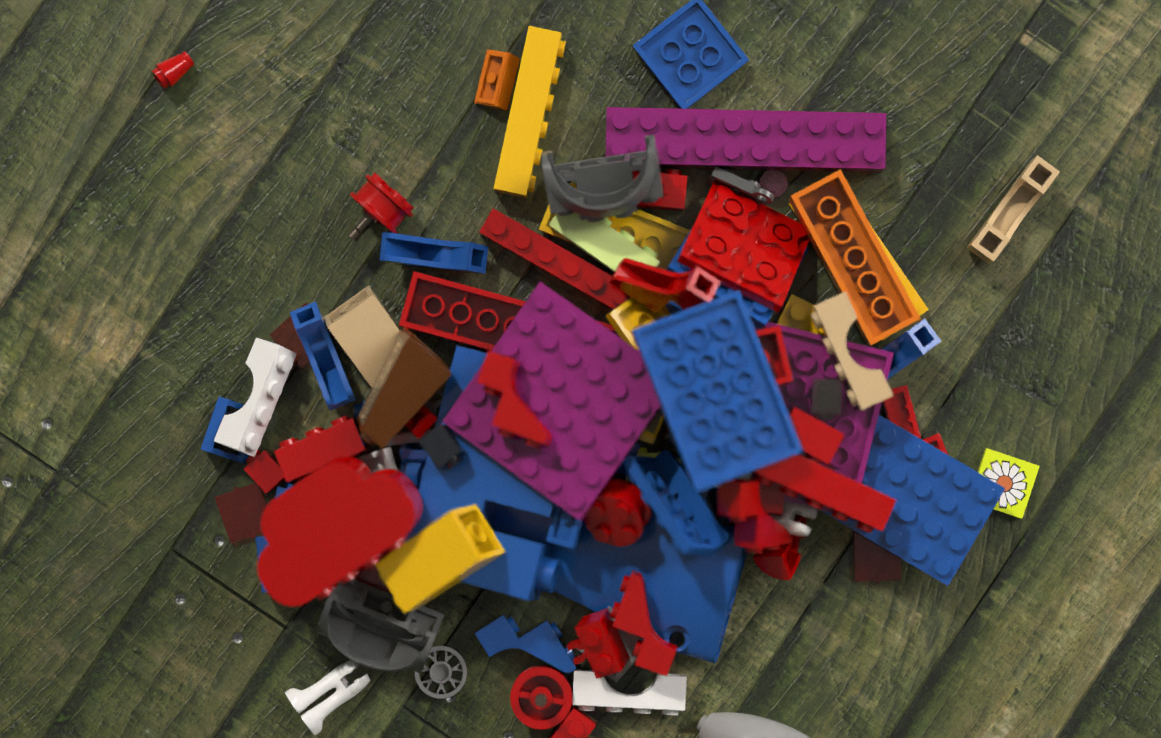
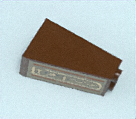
(401, 389)

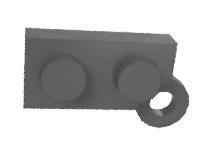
(739, 185)

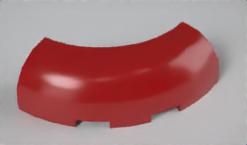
(782, 562)

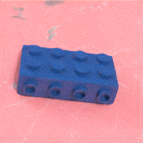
(678, 507)

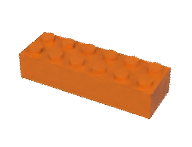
(854, 257)

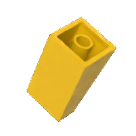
(439, 557)

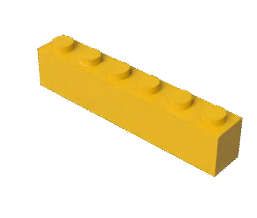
(528, 112)

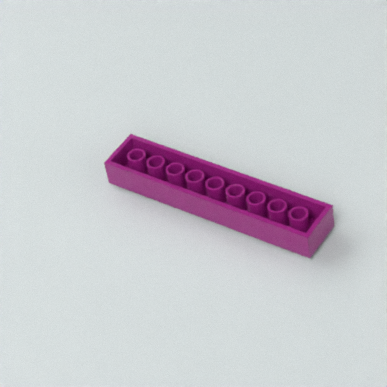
(752, 138)

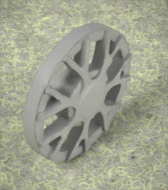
(441, 672)

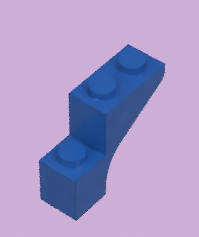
(434, 253)
(911, 345)
(323, 356)
(540, 641)

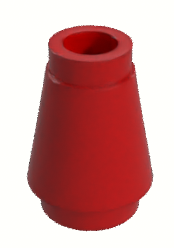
(171, 70)

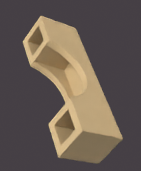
(1012, 209)
(865, 385)

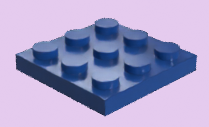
(690, 53)

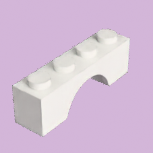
(246, 427)
(664, 693)

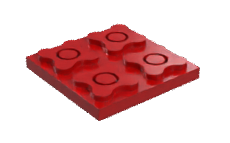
(745, 246)

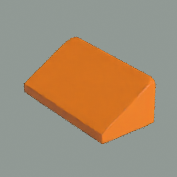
(497, 79)

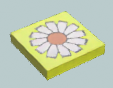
(1014, 475)

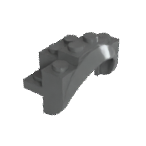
(604, 183)
(378, 628)

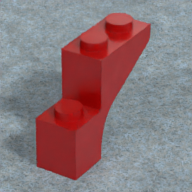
(657, 286)
(512, 414)
(753, 526)
(634, 617)

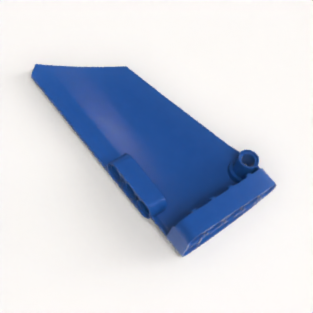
(681, 590)

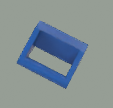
(209, 445)
(564, 528)

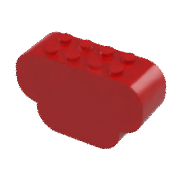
(333, 527)

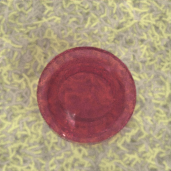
(774, 182)

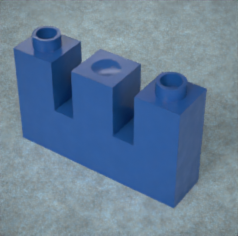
(483, 481)

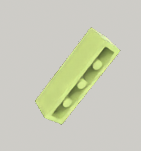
(602, 241)

